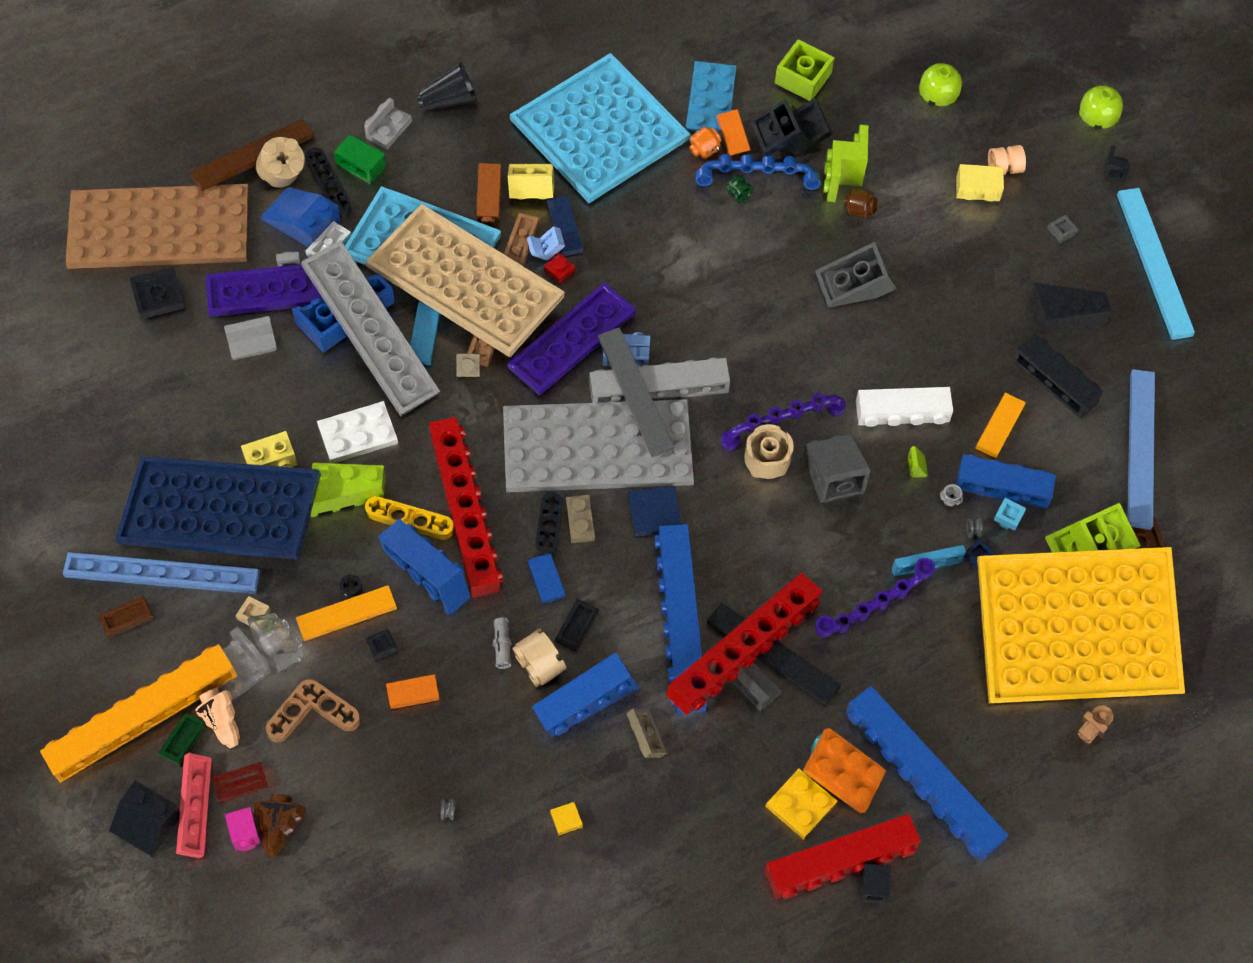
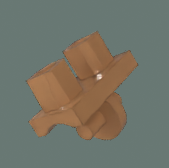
(1095, 723)

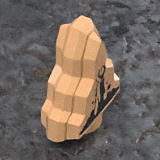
(219, 715)

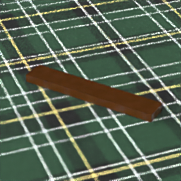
(246, 156)

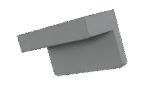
(250, 338)

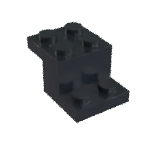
(790, 127)

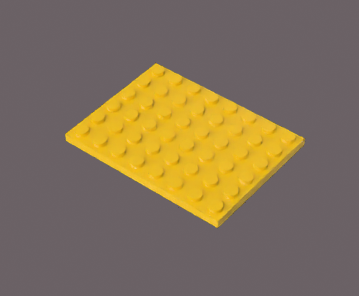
(1080, 625)

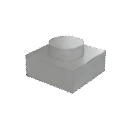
(288, 258)

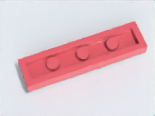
(194, 805)

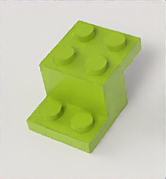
(846, 163)
(1100, 531)

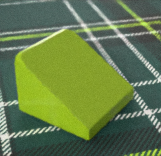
(917, 463)

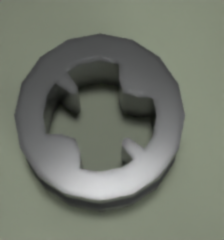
(974, 527)
(448, 808)

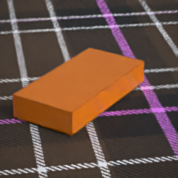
(733, 133)
(412, 691)

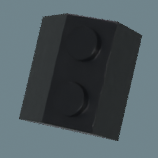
(144, 818)

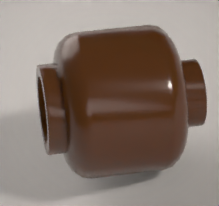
(861, 203)

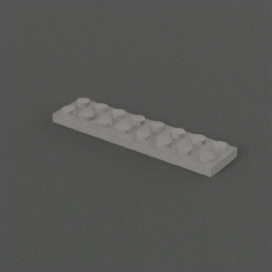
(370, 328)

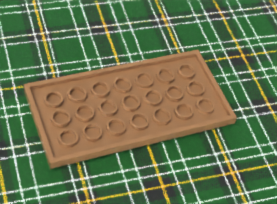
(157, 226)

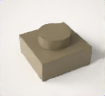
(468, 365)

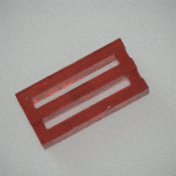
(240, 782)

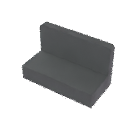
(756, 686)

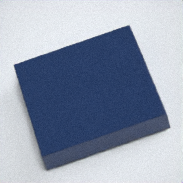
(653, 509)

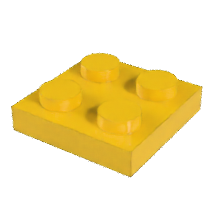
(801, 803)

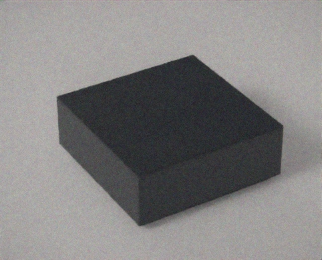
(381, 645)

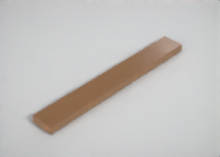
(517, 250)

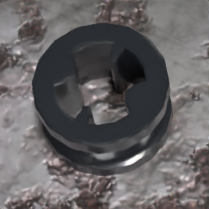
(357, 589)

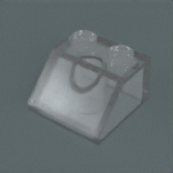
(276, 641)

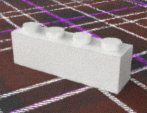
(904, 406)

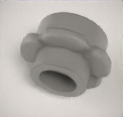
(954, 490)

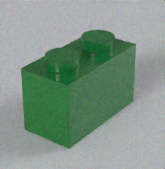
(360, 159)

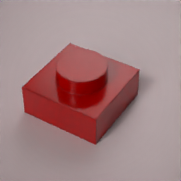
(559, 268)

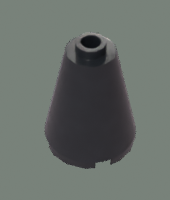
(448, 90)

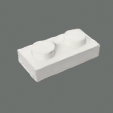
(330, 236)

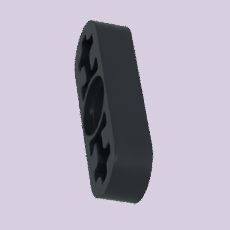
(546, 516)

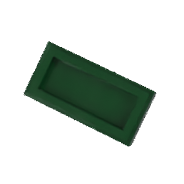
(182, 738)

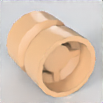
(1011, 159)

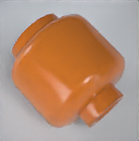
(705, 142)

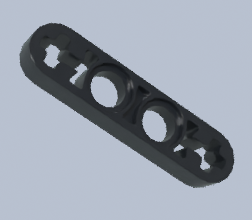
(328, 182)

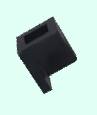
(1116, 167)
(876, 883)

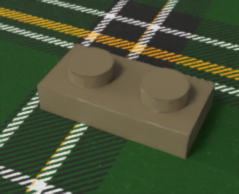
(580, 519)
(646, 733)

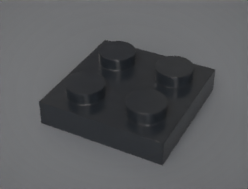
(157, 293)

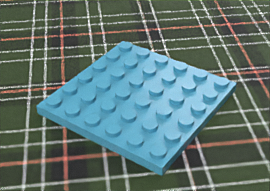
(599, 127)

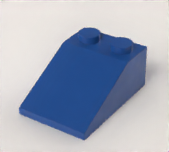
(301, 215)

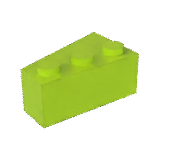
(347, 485)

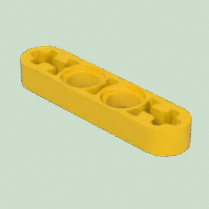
(411, 514)

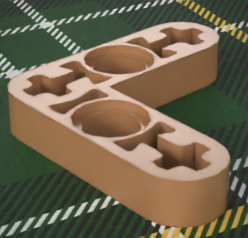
(307, 703)

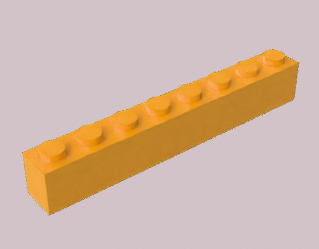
(137, 713)

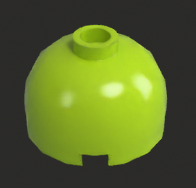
(940, 84)
(1101, 106)

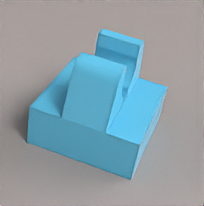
(1009, 514)

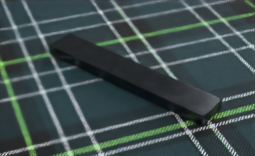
(781, 659)

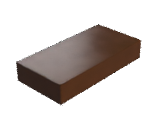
(125, 617)

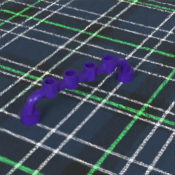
(835, 406)
(826, 625)

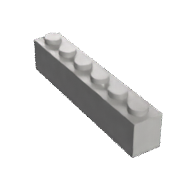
(667, 380)

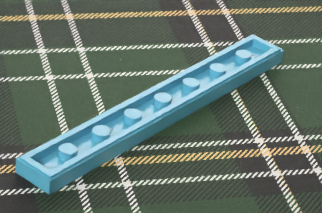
(1155, 264)

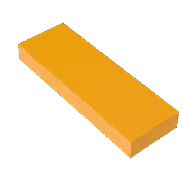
(1000, 425)

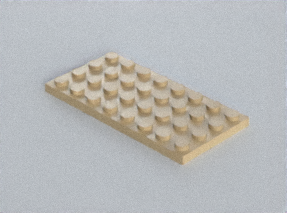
(465, 280)

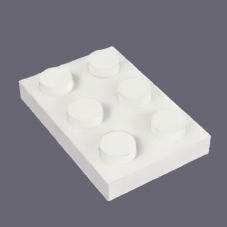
(357, 432)

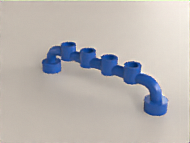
(704, 176)

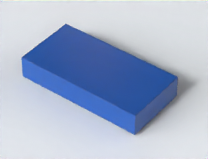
(546, 579)

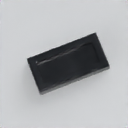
(576, 625)

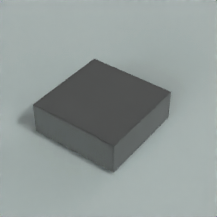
(1062, 228)

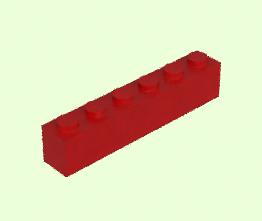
(842, 856)

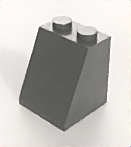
(836, 467)

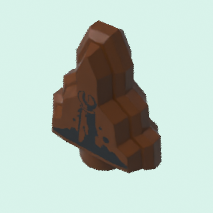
(277, 821)

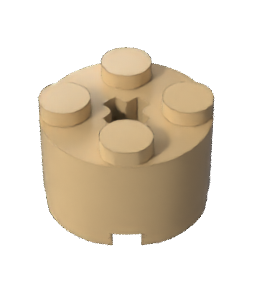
(271, 157)
(768, 452)
(540, 658)

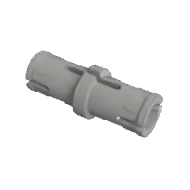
(502, 643)

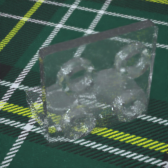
(247, 663)

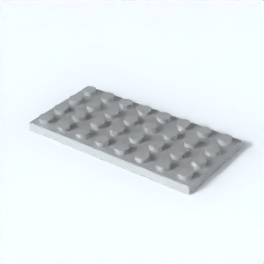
(592, 447)

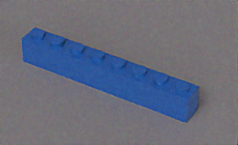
(679, 601)
(926, 773)

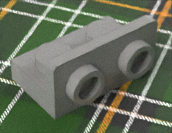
(386, 124)

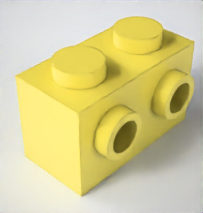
(531, 181)
(979, 182)
(270, 451)

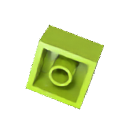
(804, 70)

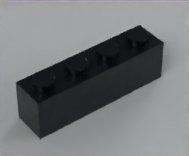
(1057, 375)

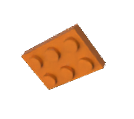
(844, 770)

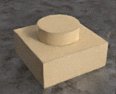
(252, 608)

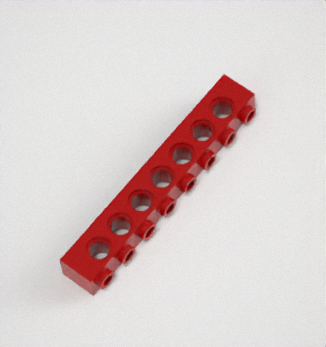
(479, 581)
(690, 698)

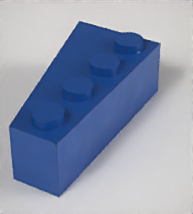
(320, 323)
(426, 565)

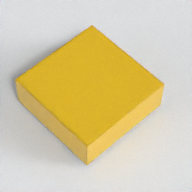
(566, 818)

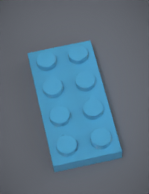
(710, 95)

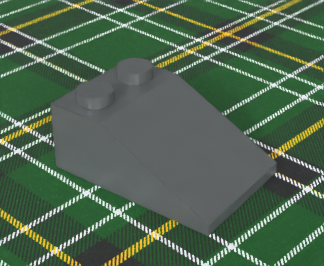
(856, 277)

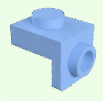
(546, 245)

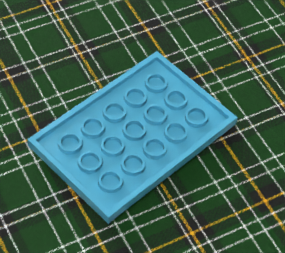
(390, 210)

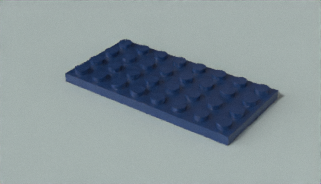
(219, 507)

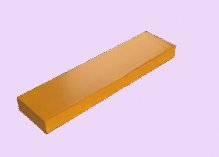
(346, 613)

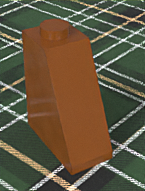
(489, 192)

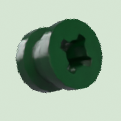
(739, 188)

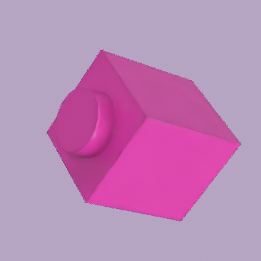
(243, 829)

